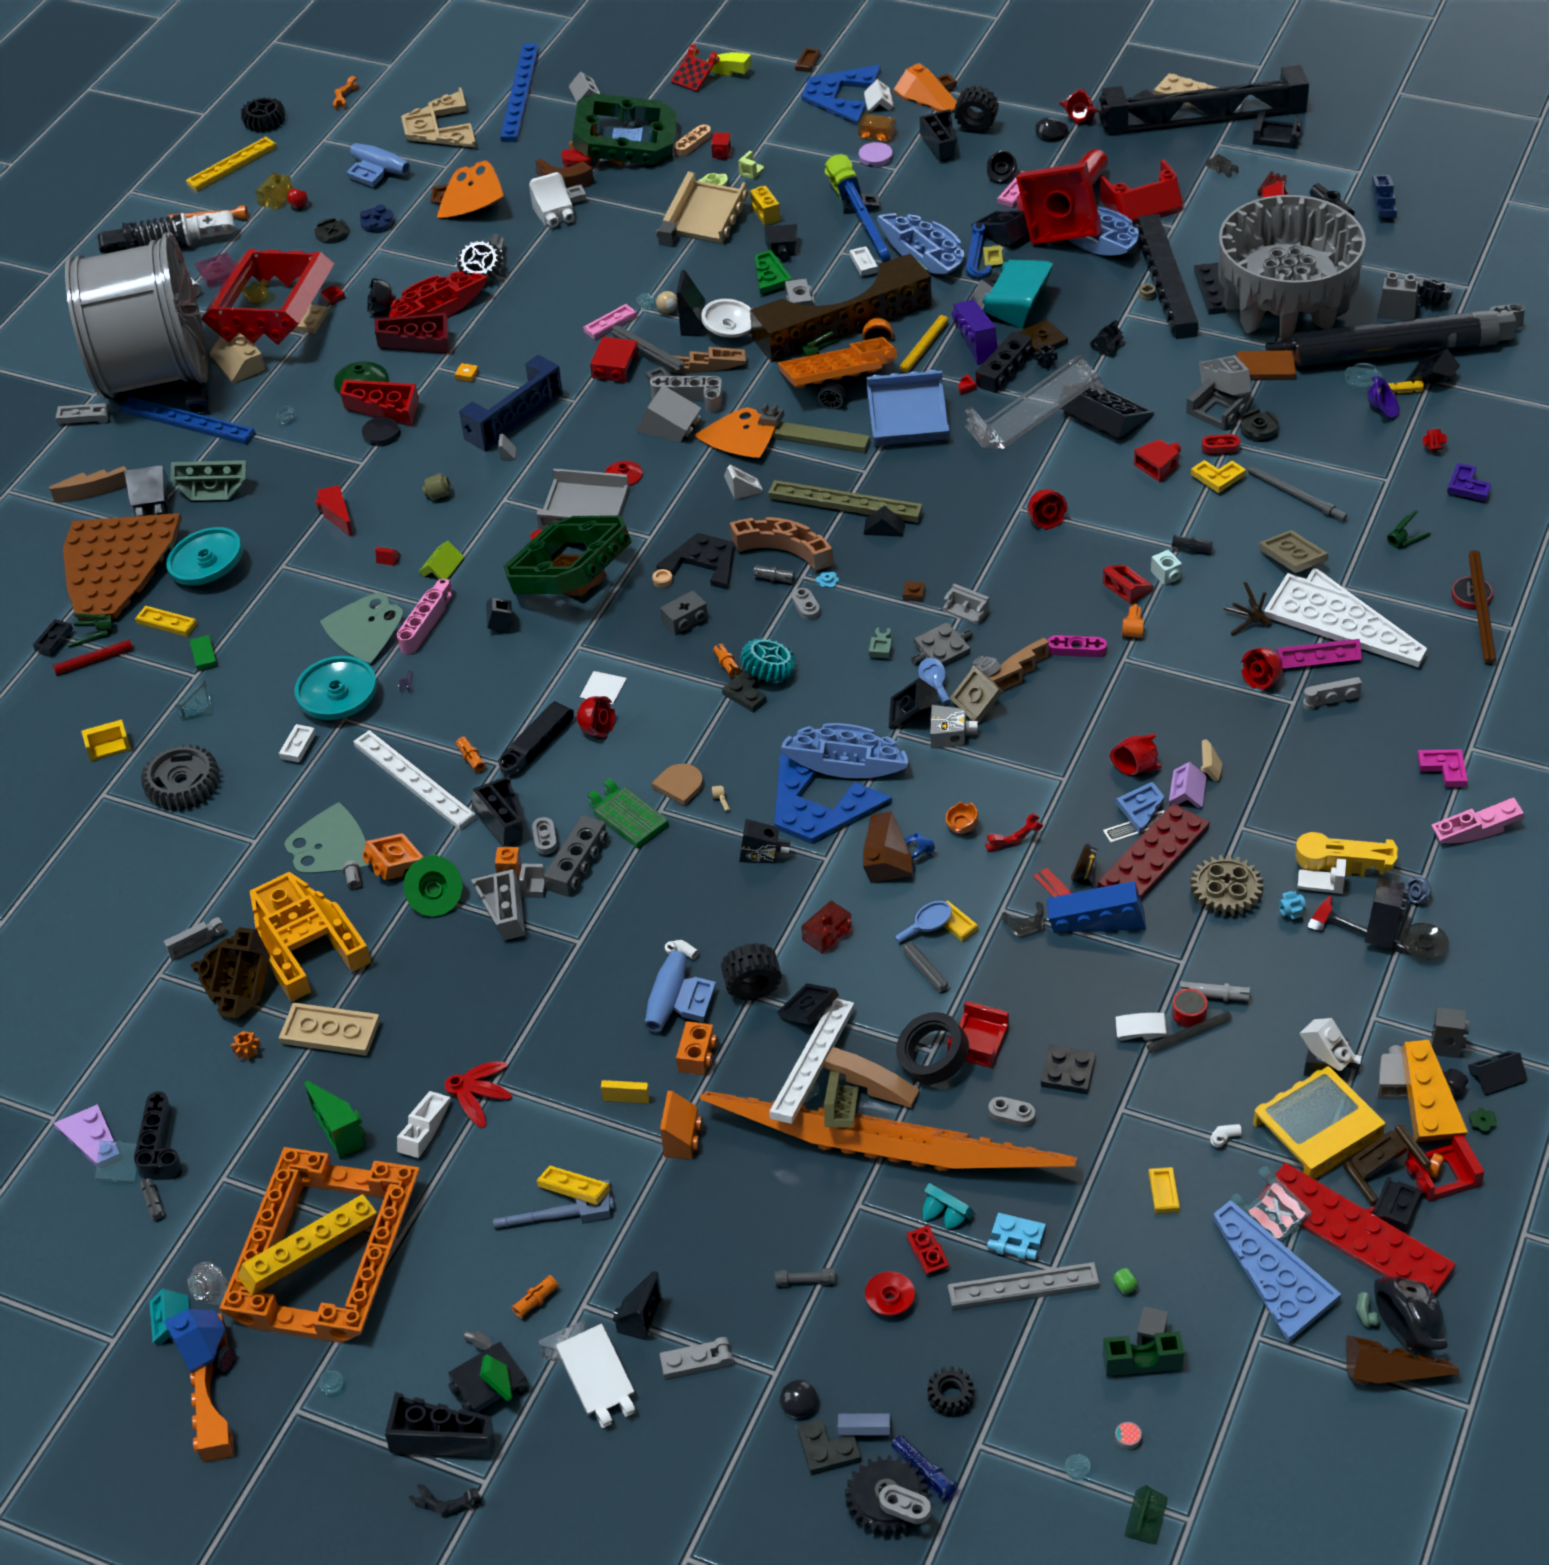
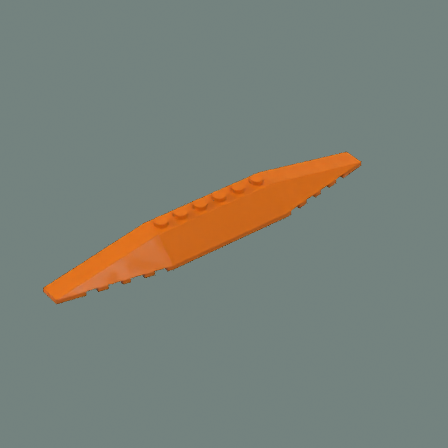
(895, 1139)

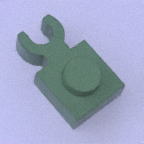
(880, 644)

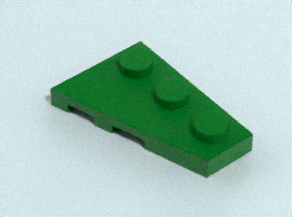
(770, 272)

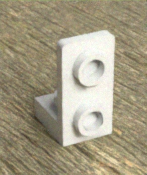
(1323, 881)

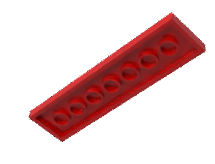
(1364, 1235)

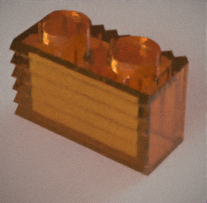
(876, 127)

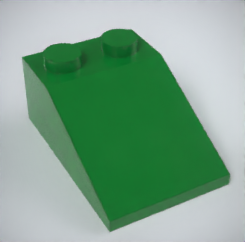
(337, 1120)

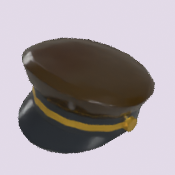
(1085, 865)

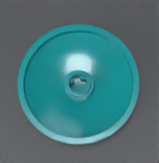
(204, 556)
(335, 687)

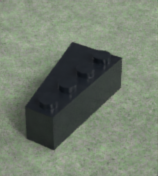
(436, 1430)

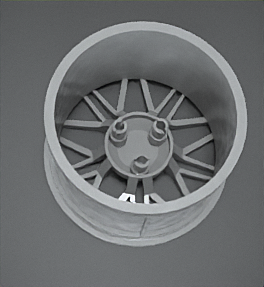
(136, 317)

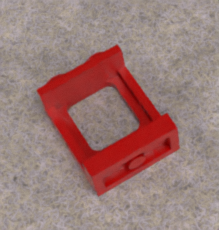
(1460, 1160)

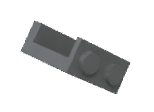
(1206, 397)

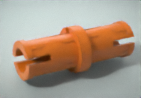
(726, 660)
(470, 754)
(535, 1296)

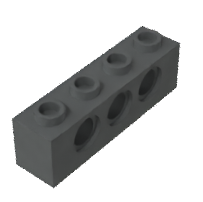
(575, 856)

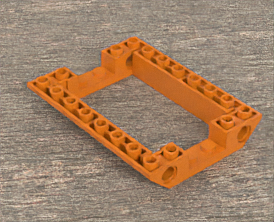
(314, 1169)

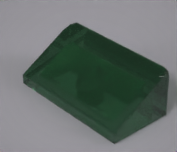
(1146, 1515)

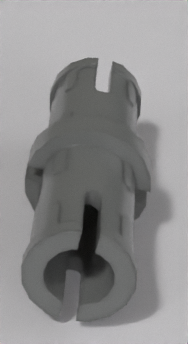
(774, 574)

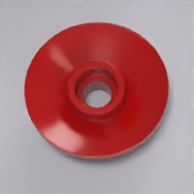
(627, 468)
(889, 1285)

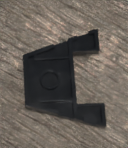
(706, 553)

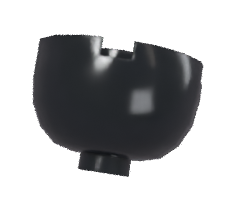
(380, 297)

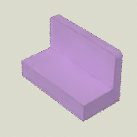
(1188, 784)

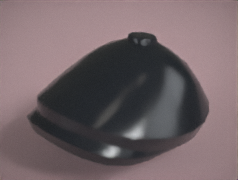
(1051, 128)
(1001, 166)

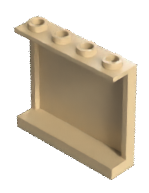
(705, 209)

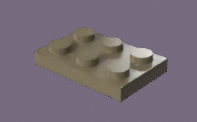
(1293, 551)

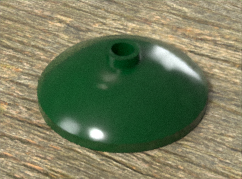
(360, 371)

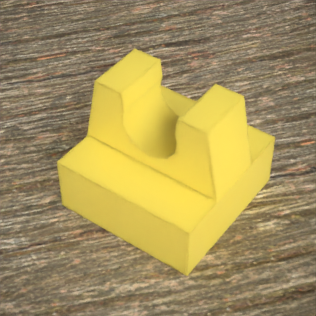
(992, 255)

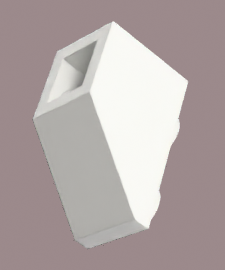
(1327, 1043)

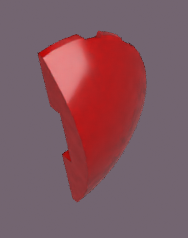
(438, 295)

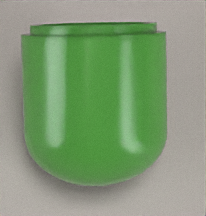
(1125, 1281)

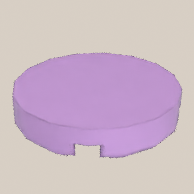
(875, 154)

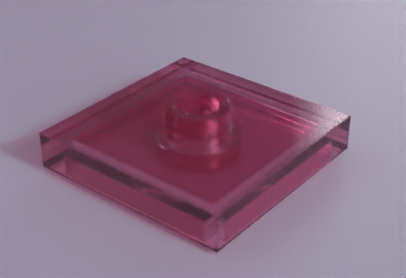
(215, 268)

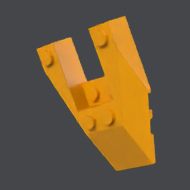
(294, 914)

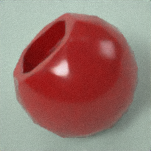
(297, 198)

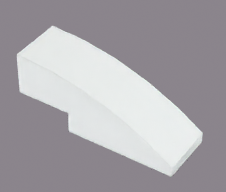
(422, 1124)

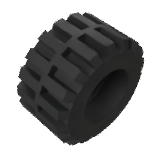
(978, 98)
(751, 971)

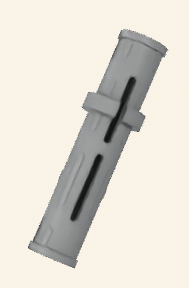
(1219, 991)

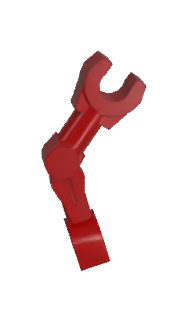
(997, 841)

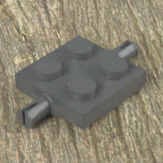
(942, 644)

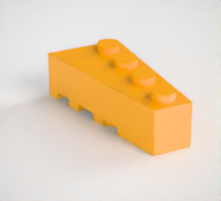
(1429, 1096)

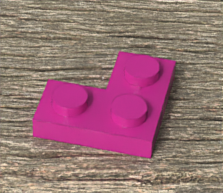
(1447, 761)

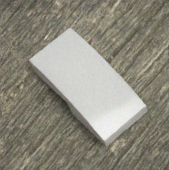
(1141, 1025)

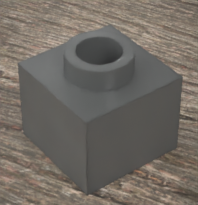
(667, 233)

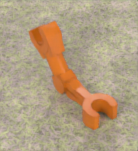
(339, 100)

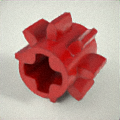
(1434, 439)

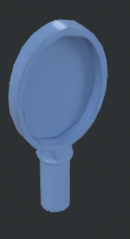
(934, 674)
(927, 919)

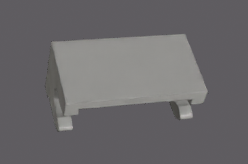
(966, 604)

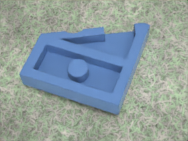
(1141, 805)

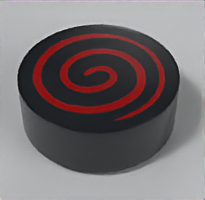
(224, 1359)

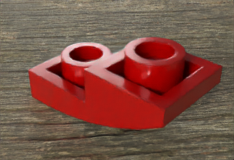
(926, 1250)

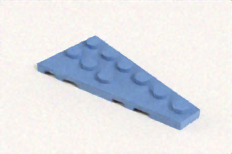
(1283, 1281)

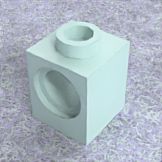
(1166, 567)

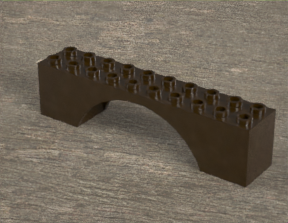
(786, 327)

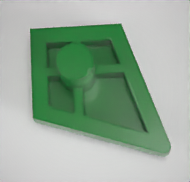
(497, 1376)

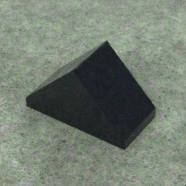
(884, 523)

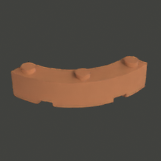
(782, 535)

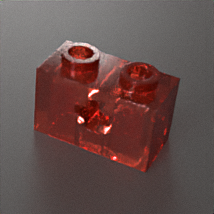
(826, 927)

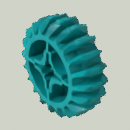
(768, 660)

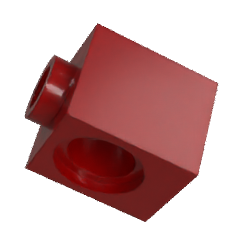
(721, 145)

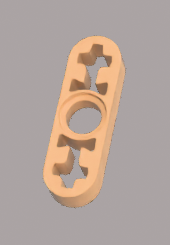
(686, 146)

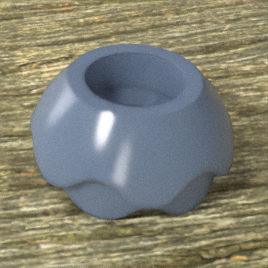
(1418, 890)

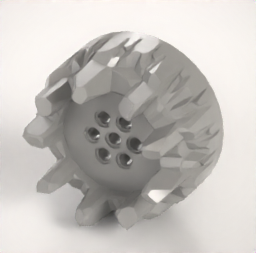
(1290, 259)

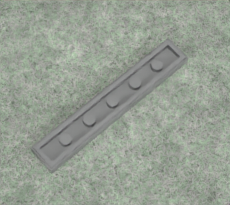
(1023, 1286)

